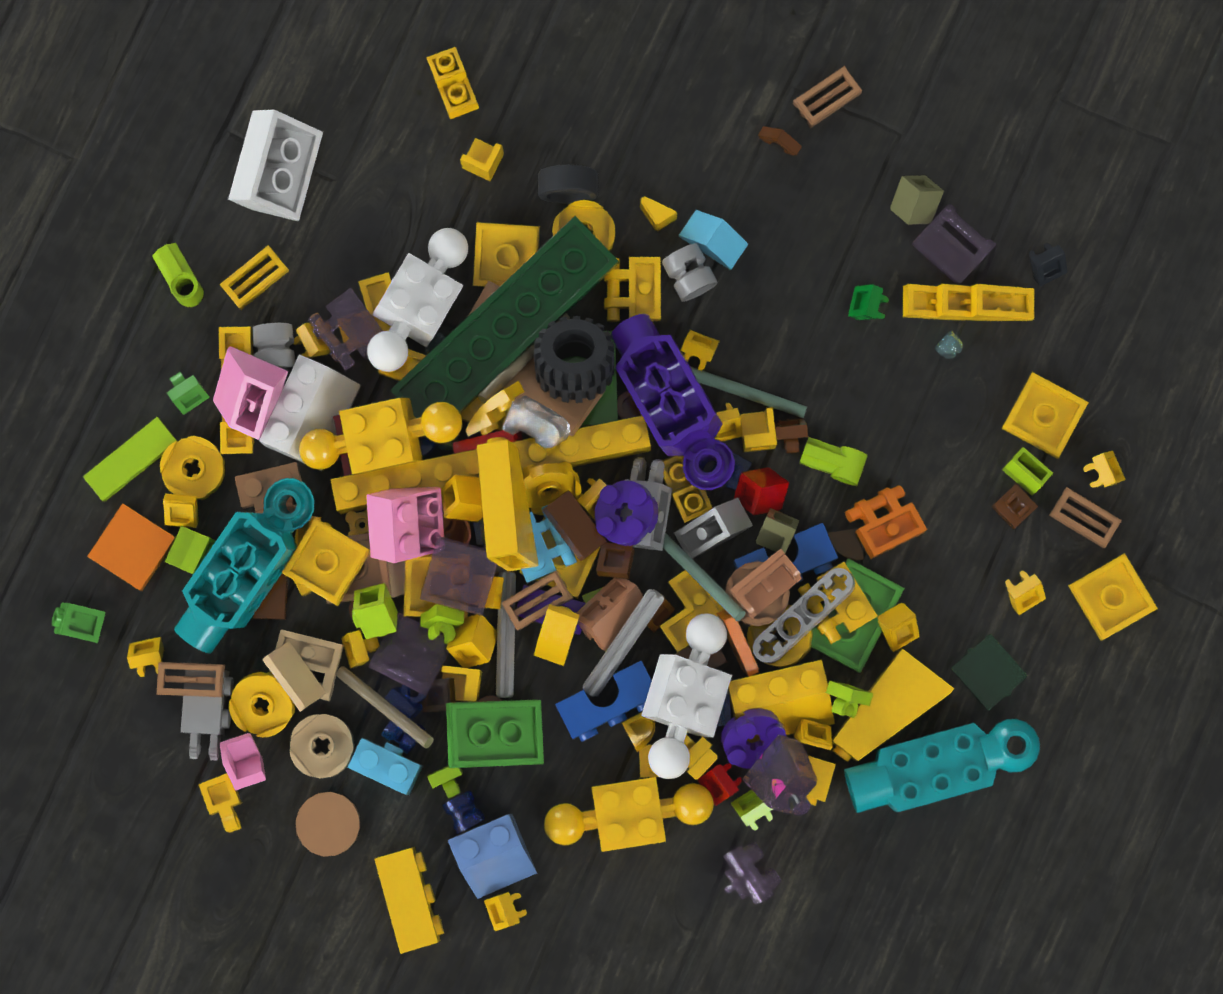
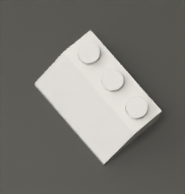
(275, 164)
(307, 403)

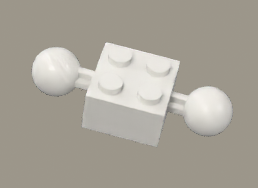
(417, 300)
(686, 696)

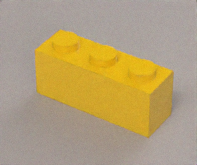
(409, 899)

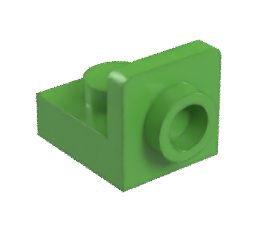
(78, 622)

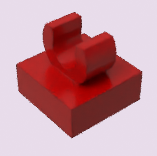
(719, 783)

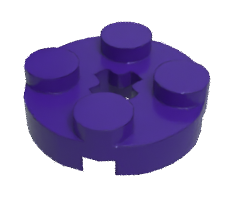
(608, 510)
(736, 732)

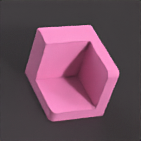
(242, 761)

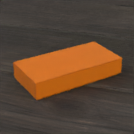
(739, 644)

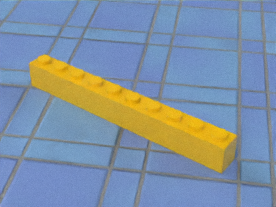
(586, 447)

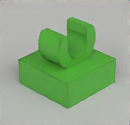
(186, 393)

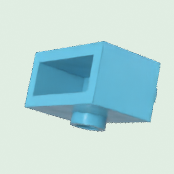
(385, 765)

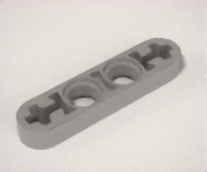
(807, 619)

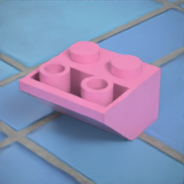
(248, 391)
(404, 522)

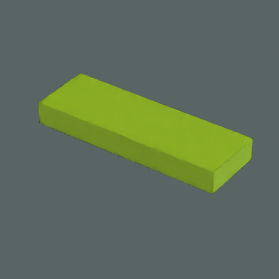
(129, 459)

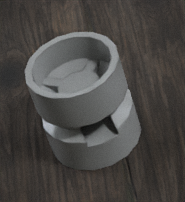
(691, 283)
(274, 343)

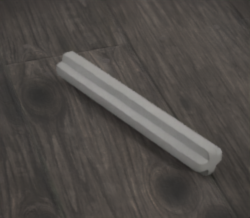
(505, 640)
(623, 642)

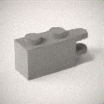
(662, 495)
(206, 714)

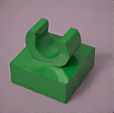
(866, 302)

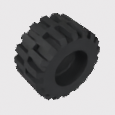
(569, 339)

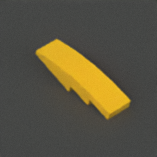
(972, 303)

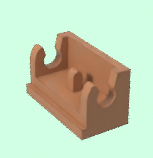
(765, 584)
(608, 611)

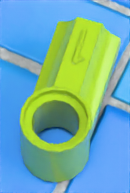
(177, 274)
(842, 463)

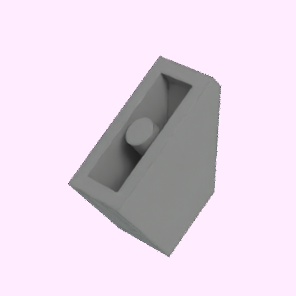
(713, 528)

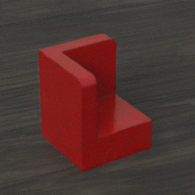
(761, 490)

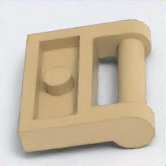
(318, 656)

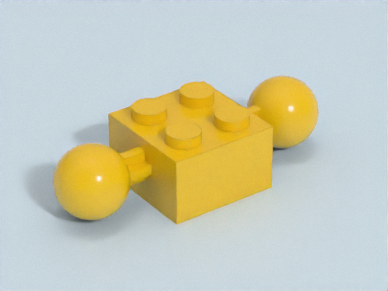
(380, 435)
(628, 814)

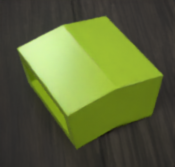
(1027, 471)
(189, 550)

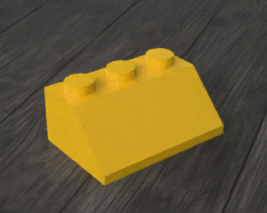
(788, 693)

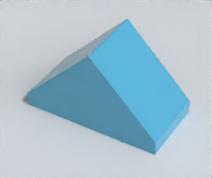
(714, 238)

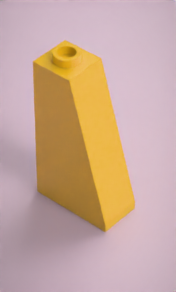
(505, 506)
(899, 697)

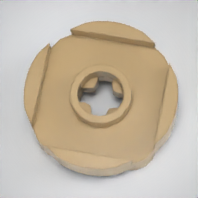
(303, 746)

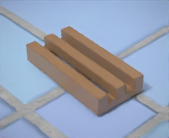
(806, 111)
(1061, 504)
(513, 614)
(218, 680)

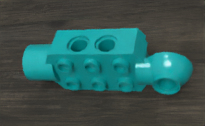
(243, 566)
(940, 766)

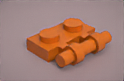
(890, 530)

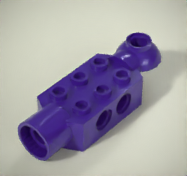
(672, 401)

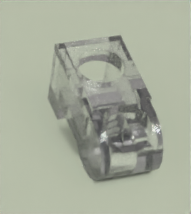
(537, 421)

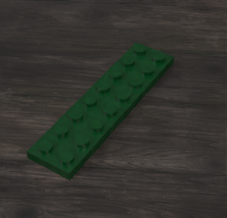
(509, 320)

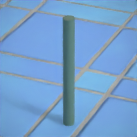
(750, 393)
(703, 578)

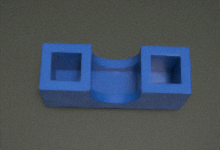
(813, 552)
(584, 717)

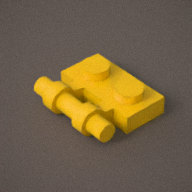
(644, 289)
(852, 612)

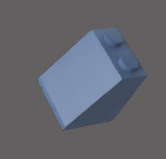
(492, 856)

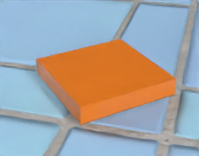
(132, 547)

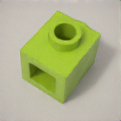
(374, 611)

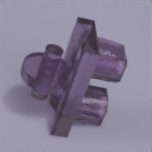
(745, 876)

